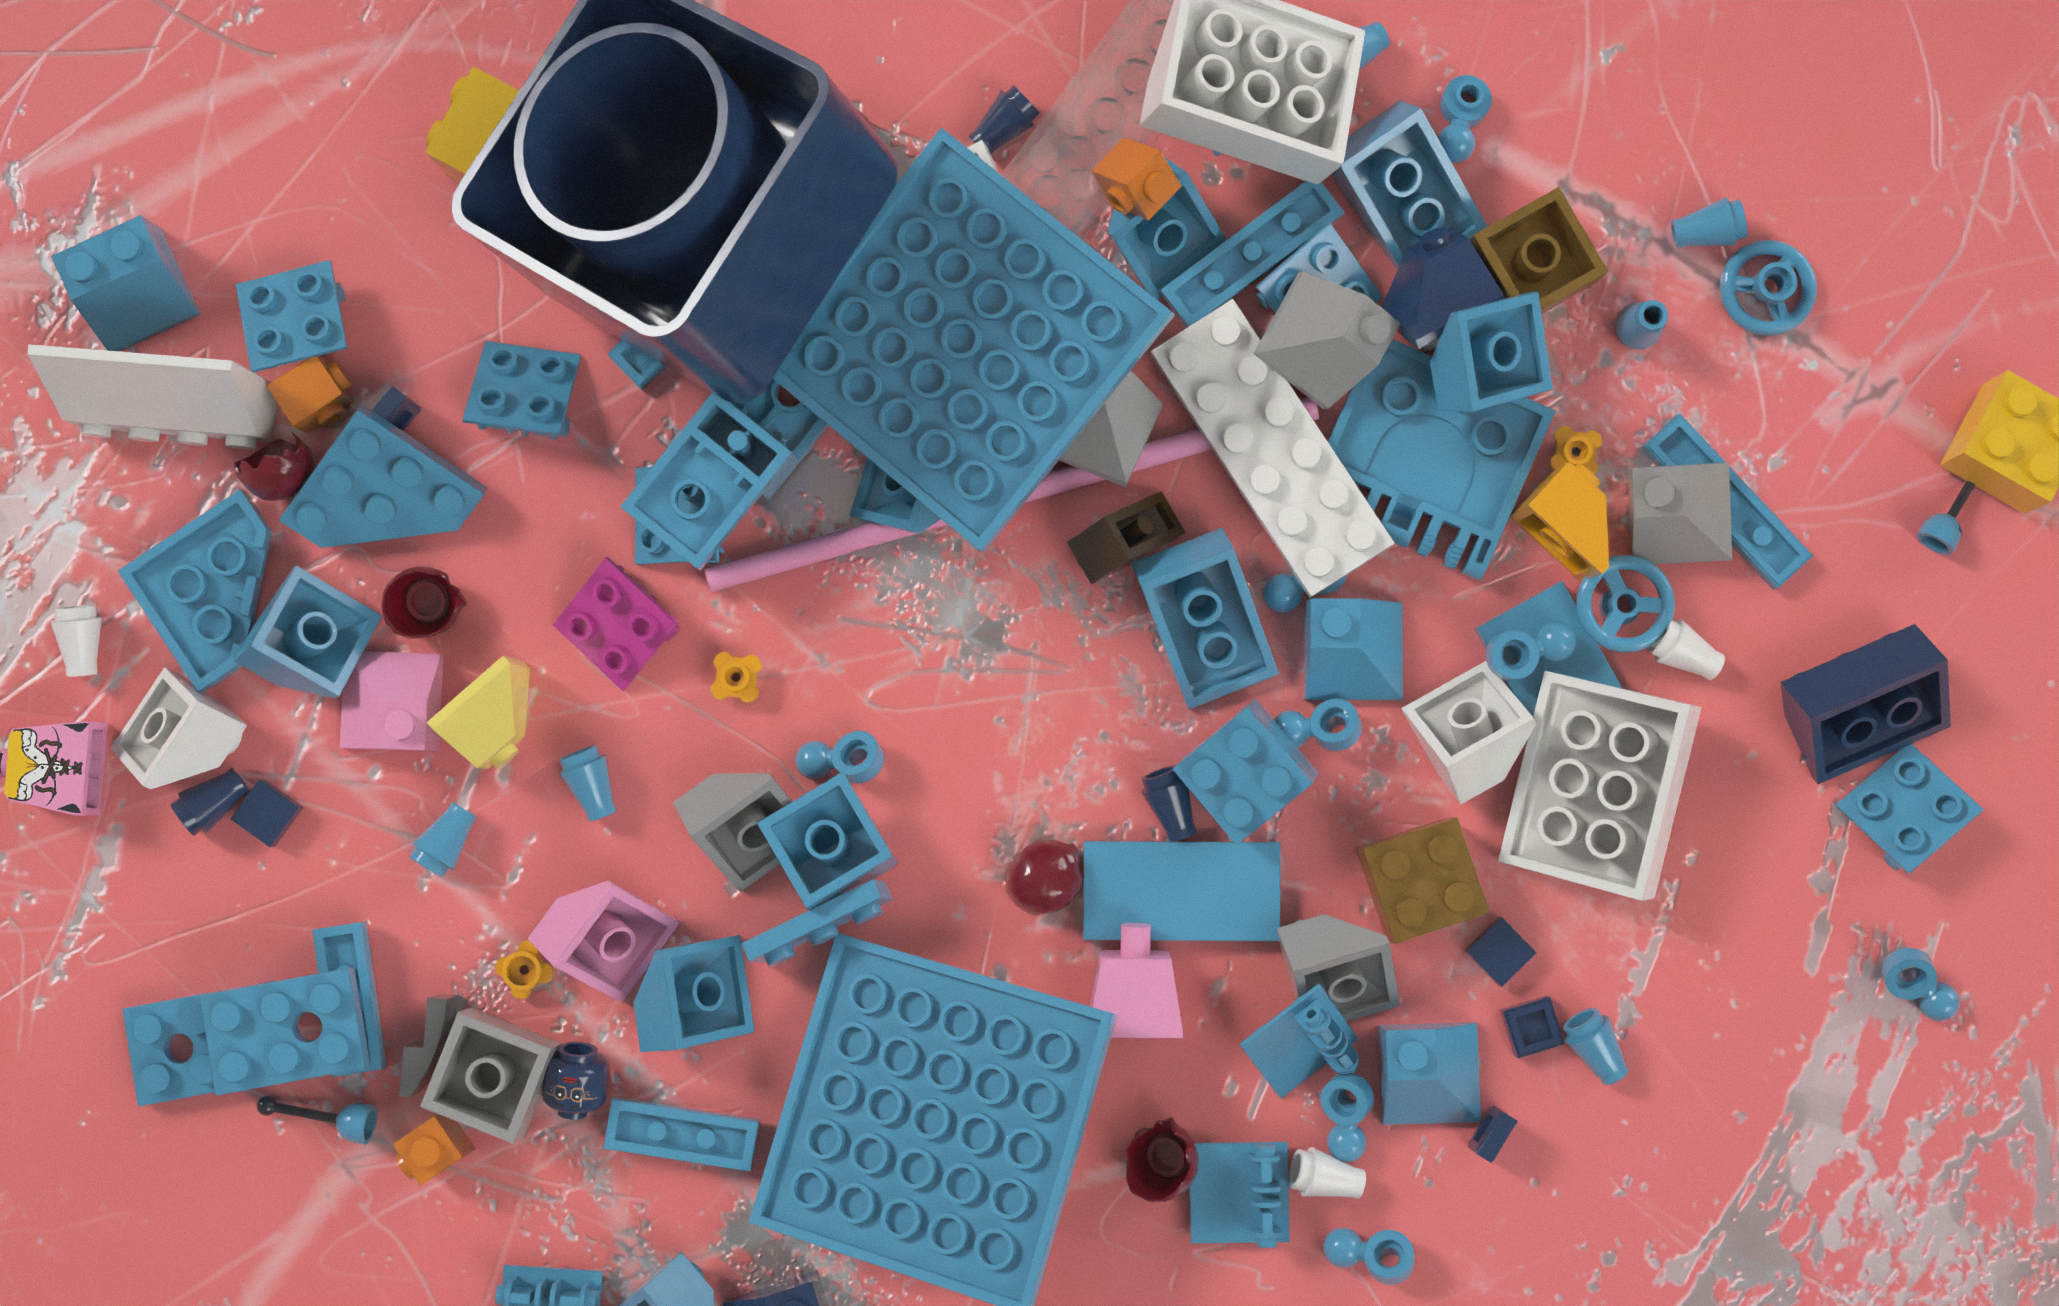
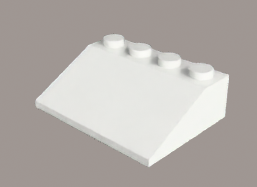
(1257, 83)
(157, 396)
(1599, 785)

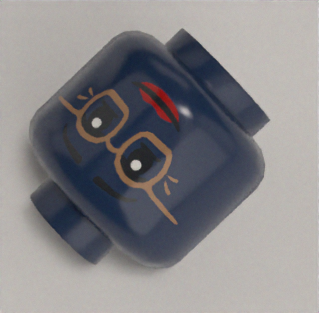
(576, 1080)

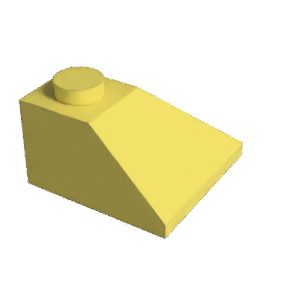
(488, 715)

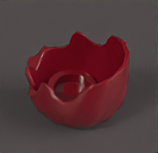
(276, 469)
(421, 603)
(1044, 877)
(1161, 1162)

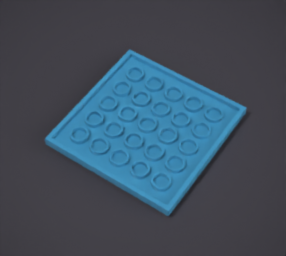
(969, 341)
(933, 1121)

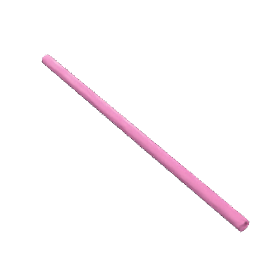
(873, 534)

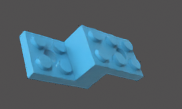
(732, 456)
(246, 1037)

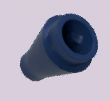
(1005, 119)
(209, 801)
(1170, 802)

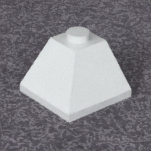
(1471, 730)
(177, 733)

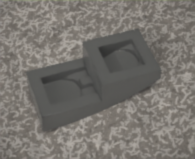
(421, 1058)

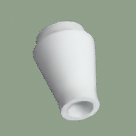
(78, 638)
(1687, 651)
(1324, 1176)

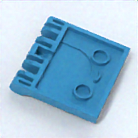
(1435, 461)

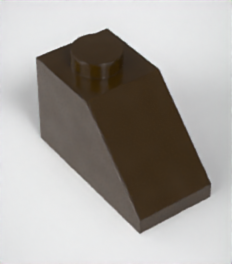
(1125, 537)

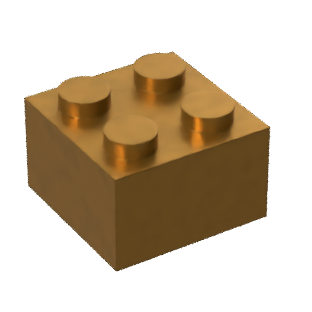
(1540, 252)
(1422, 880)

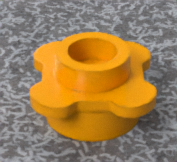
(1567, 439)
(746, 686)
(510, 966)

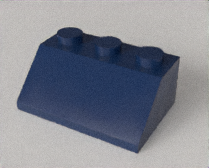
(1868, 702)

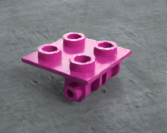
(616, 623)

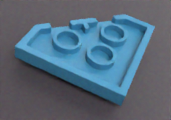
(380, 487)
(205, 587)

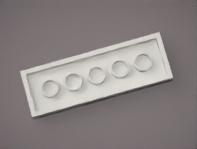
(1271, 449)

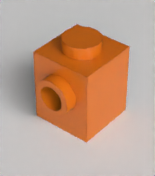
(1136, 178)
(313, 393)
(432, 1148)

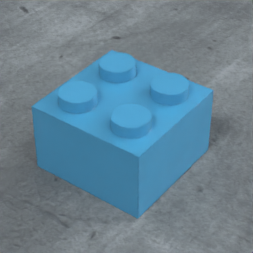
(1246, 771)

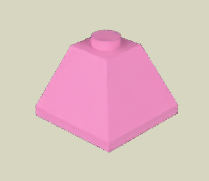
(391, 702)
(603, 937)

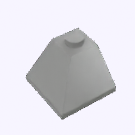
(1325, 338)
(1116, 433)
(1680, 513)
(724, 819)
(1345, 960)

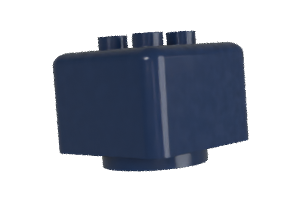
(679, 186)

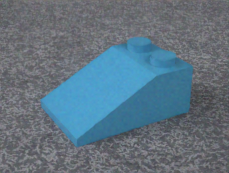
(1404, 181)
(1205, 617)

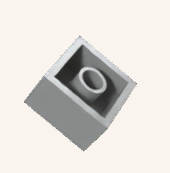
(490, 1075)

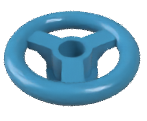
(1785, 280)
(1614, 617)

